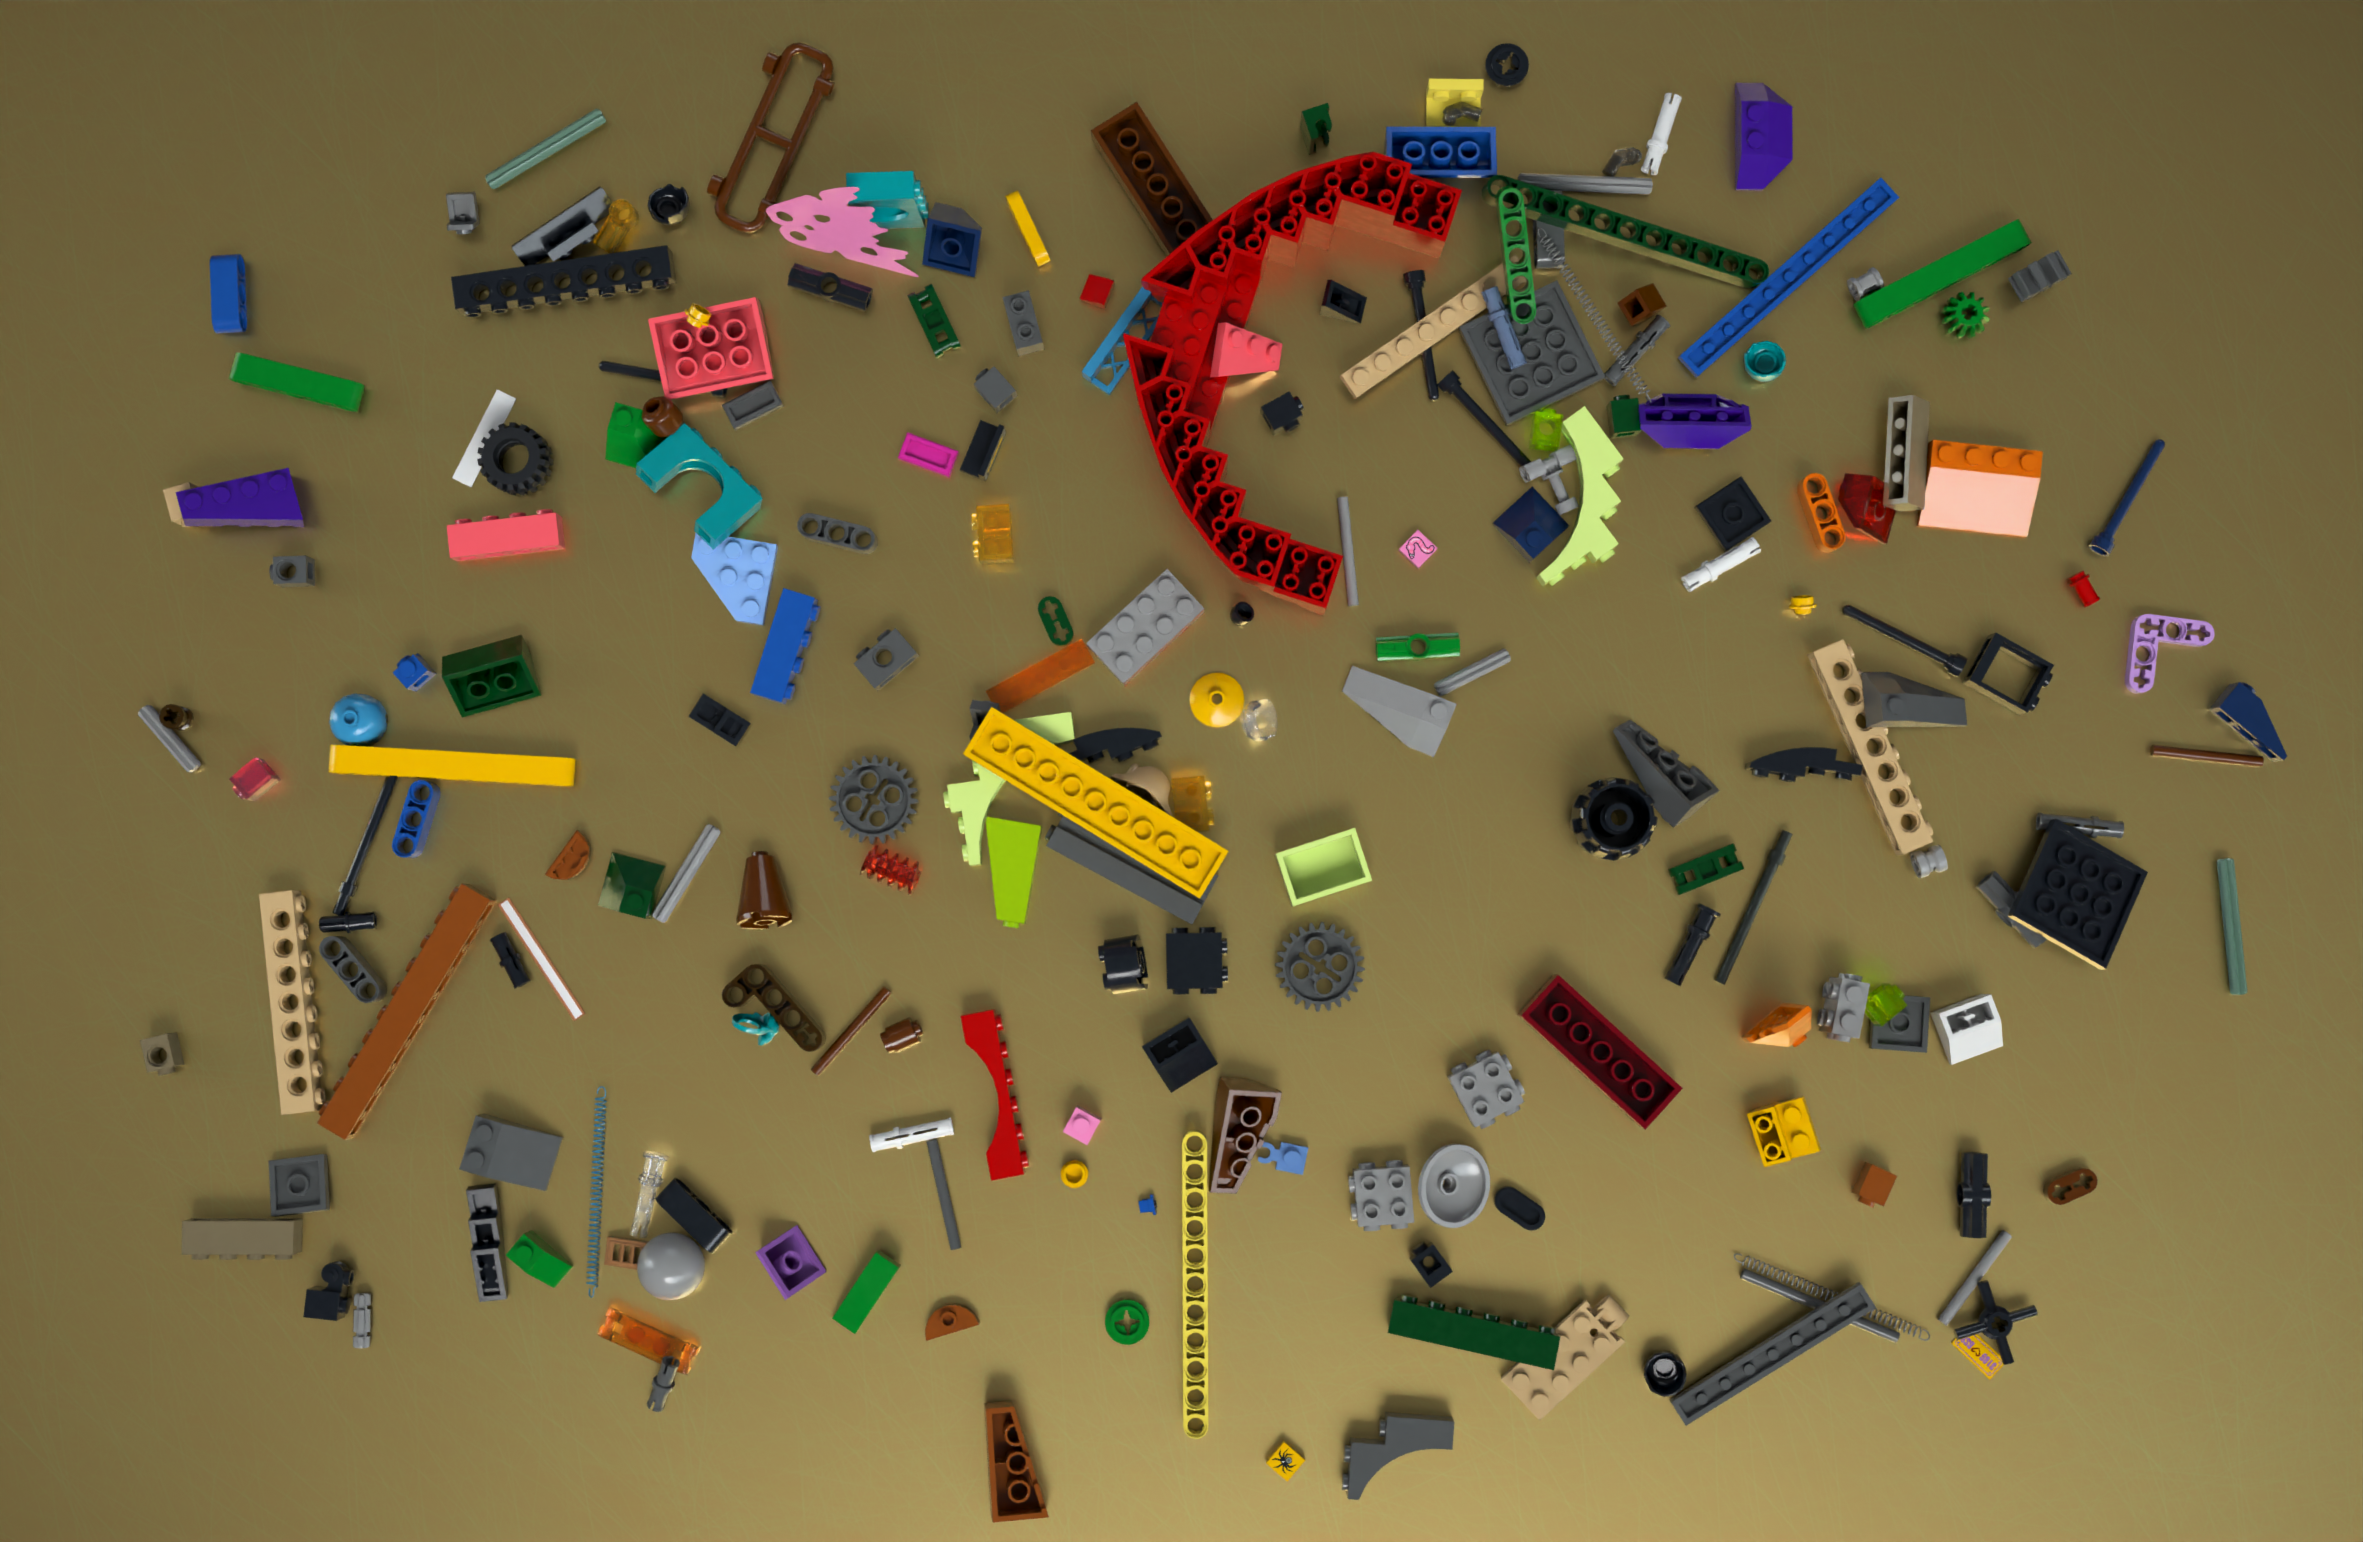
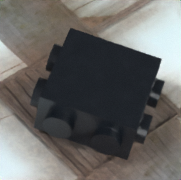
(1195, 960)

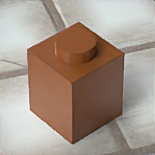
(1873, 1185)

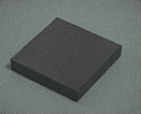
(1733, 514)

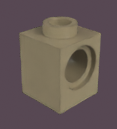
(151, 1048)

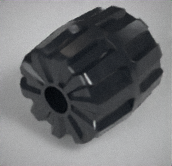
(1593, 822)

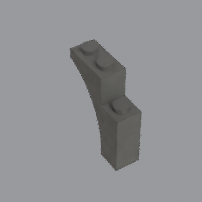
(1401, 1435)

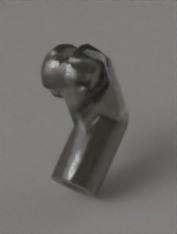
(1460, 110)
(1621, 158)

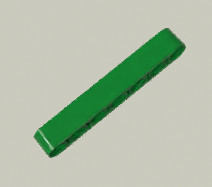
(1942, 273)

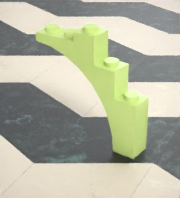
(1595, 458)
(976, 797)

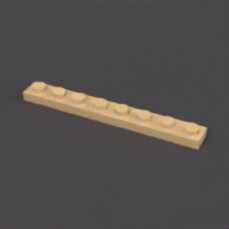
(1425, 333)

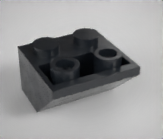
(1179, 1054)

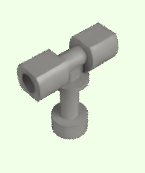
(1550, 469)

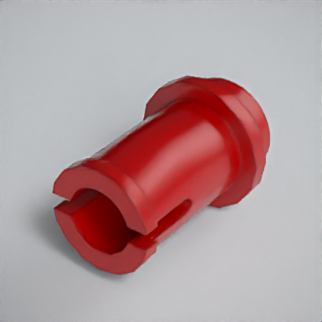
(2084, 588)

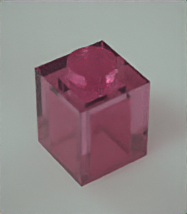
(254, 779)

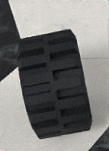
(500, 443)

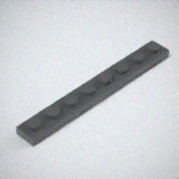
(1772, 1353)

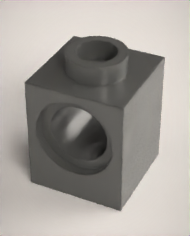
(994, 388)
(304, 571)

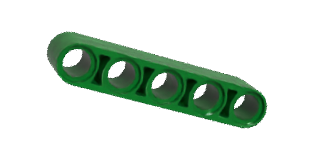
(1521, 267)
(296, 382)

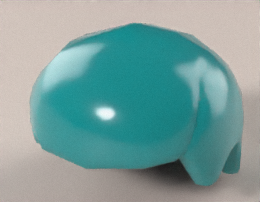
(1764, 361)

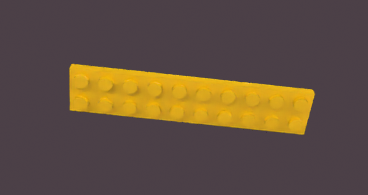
(1095, 802)

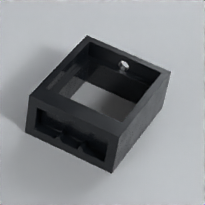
(1985, 658)

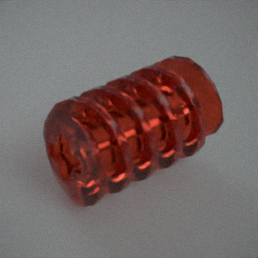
(891, 869)

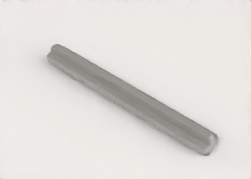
(1588, 183)

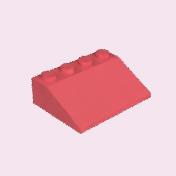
(712, 357)

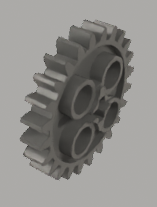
(852, 786)
(1333, 945)

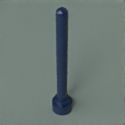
(2104, 541)

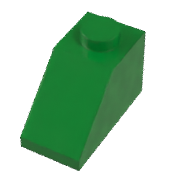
(539, 1259)

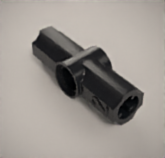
(814, 281)
(1973, 1195)

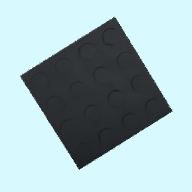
(2078, 894)

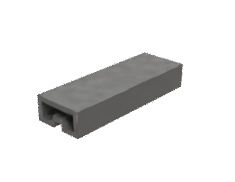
(1113, 864)

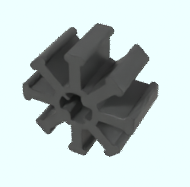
(2039, 276)

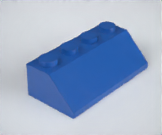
(1444, 150)

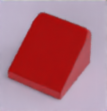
(1097, 291)

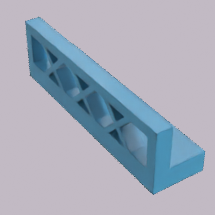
(1114, 339)

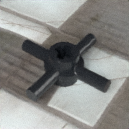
(2003, 1327)

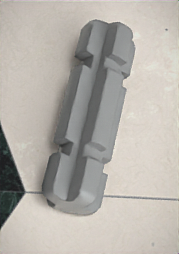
(361, 1320)

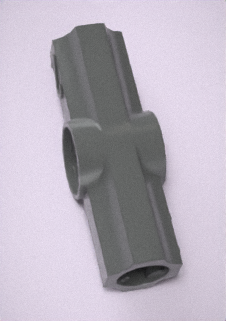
(2002, 898)

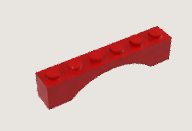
(983, 1036)

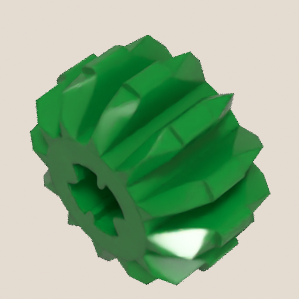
(1974, 310)

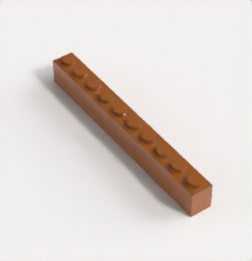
(406, 1011)

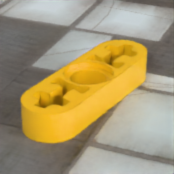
(1027, 228)

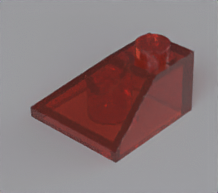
(1863, 503)

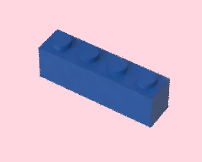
(785, 646)

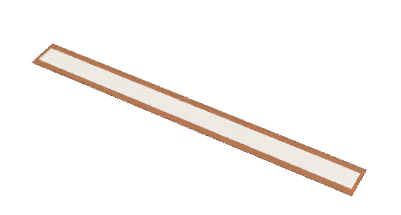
(541, 959)

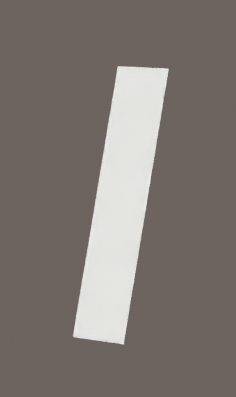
(494, 416)

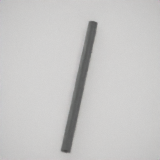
(1813, 1303)

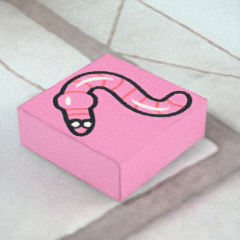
(1417, 549)

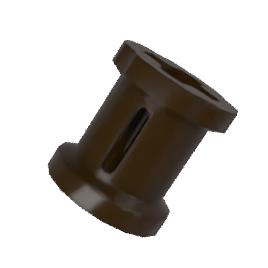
(169, 712)

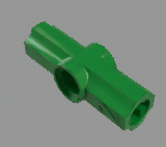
(1435, 645)

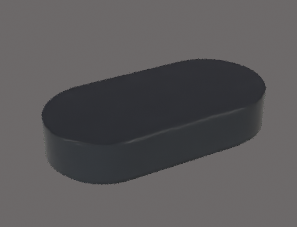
(1519, 1208)

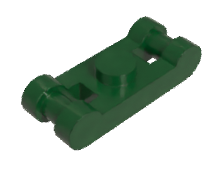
(934, 320)
(1706, 869)

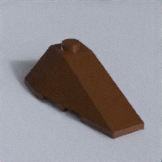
(1241, 1120)

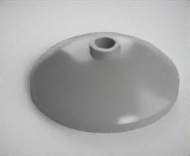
(1464, 1187)

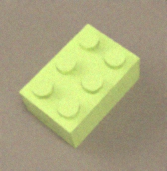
(1323, 867)

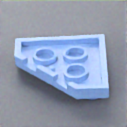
(739, 574)

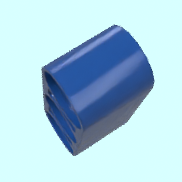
(228, 293)
(406, 829)

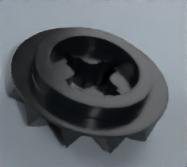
(1518, 61)

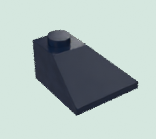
(952, 240)
(1530, 524)

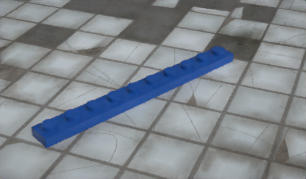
(1788, 277)

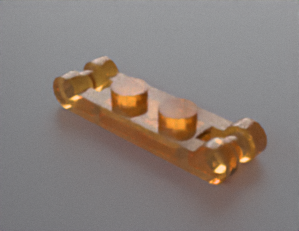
(646, 1340)

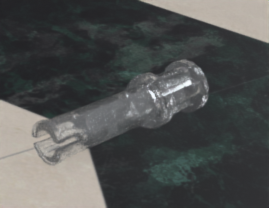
(649, 1180)

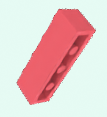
(505, 536)

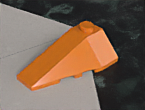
(1782, 1027)

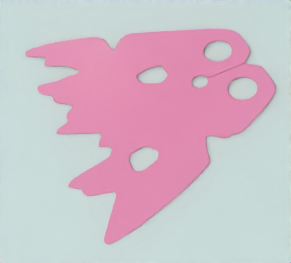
(845, 232)

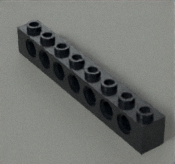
(468, 287)

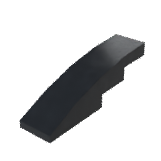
(487, 1242)

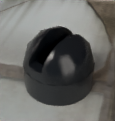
(1241, 613)

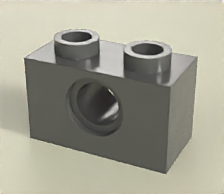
(1023, 323)
(879, 674)

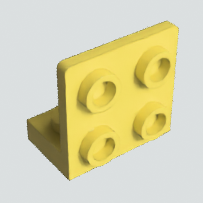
(1446, 92)

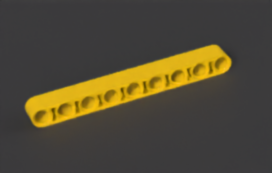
(452, 765)

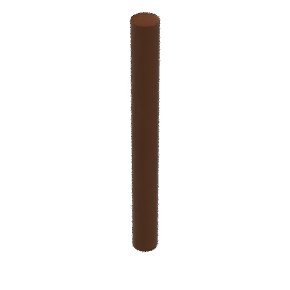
(2209, 756)
(851, 1031)

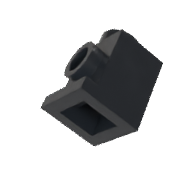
(1435, 1272)

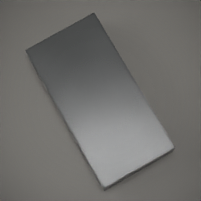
(752, 405)

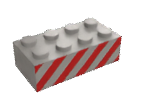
(1145, 627)

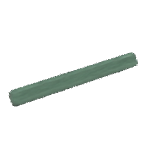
(545, 148)
(2232, 926)

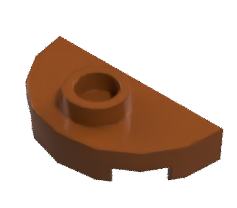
(571, 859)
(948, 1320)

